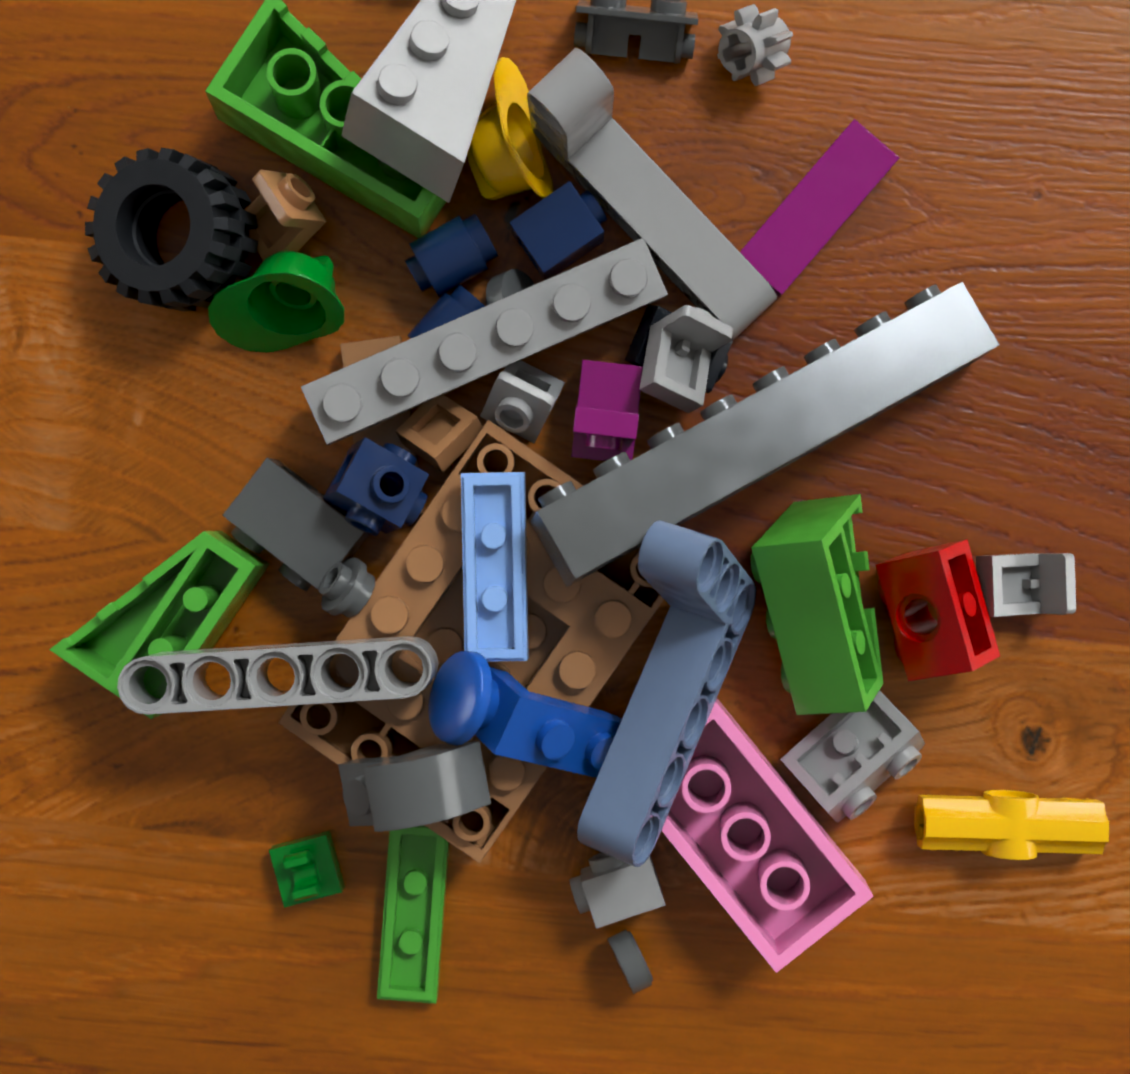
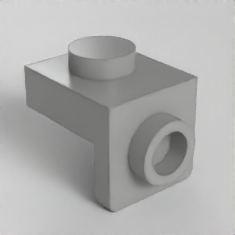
(680, 356)
(522, 400)
(1028, 583)

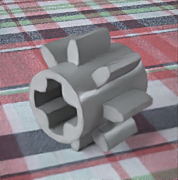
(754, 44)

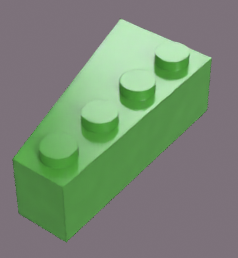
(294, 100)

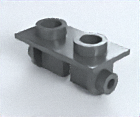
(659, 28)

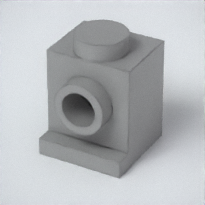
(616, 889)

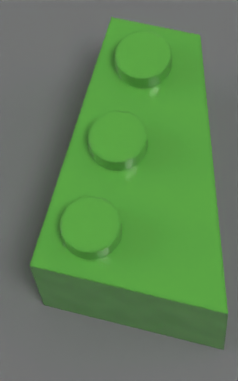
(817, 606)
(173, 608)

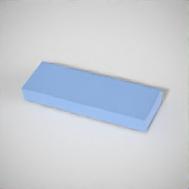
(495, 565)

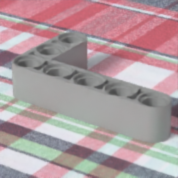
(575, 124)

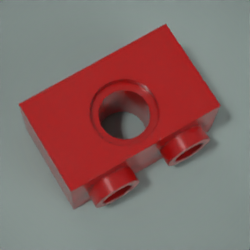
(949, 582)

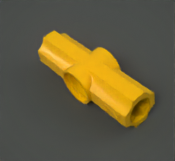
(1011, 824)

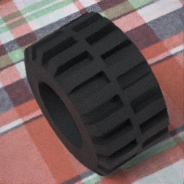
(129, 220)

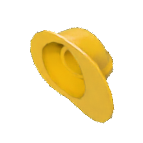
(504, 148)

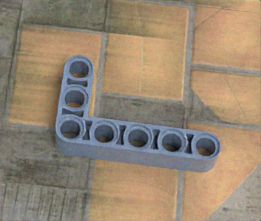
(676, 691)

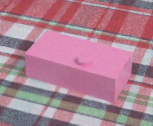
(759, 846)

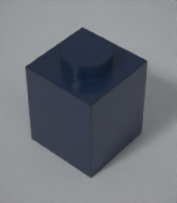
(559, 229)

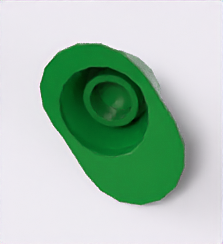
(280, 305)

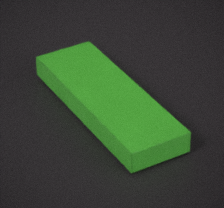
(413, 915)

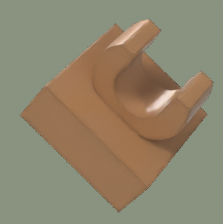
(439, 432)

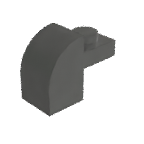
(415, 787)

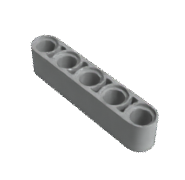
(250, 683)

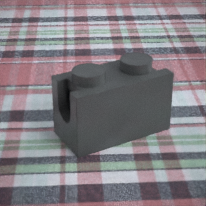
(292, 523)

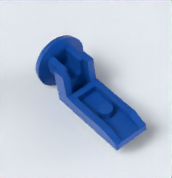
(516, 723)

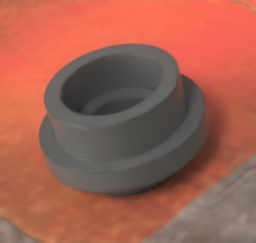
(346, 588)

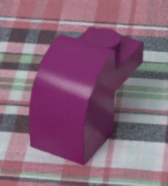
(606, 410)

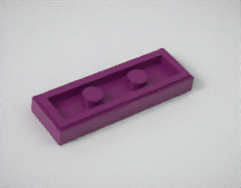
(818, 206)

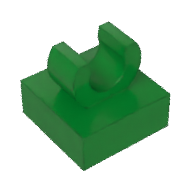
(307, 869)

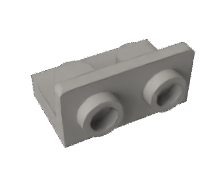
(854, 755)

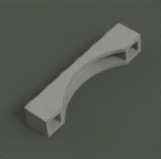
(484, 341)

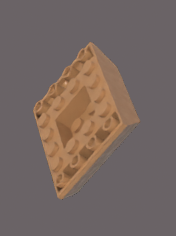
(572, 637)

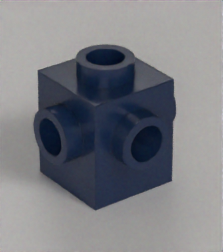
(359, 482)

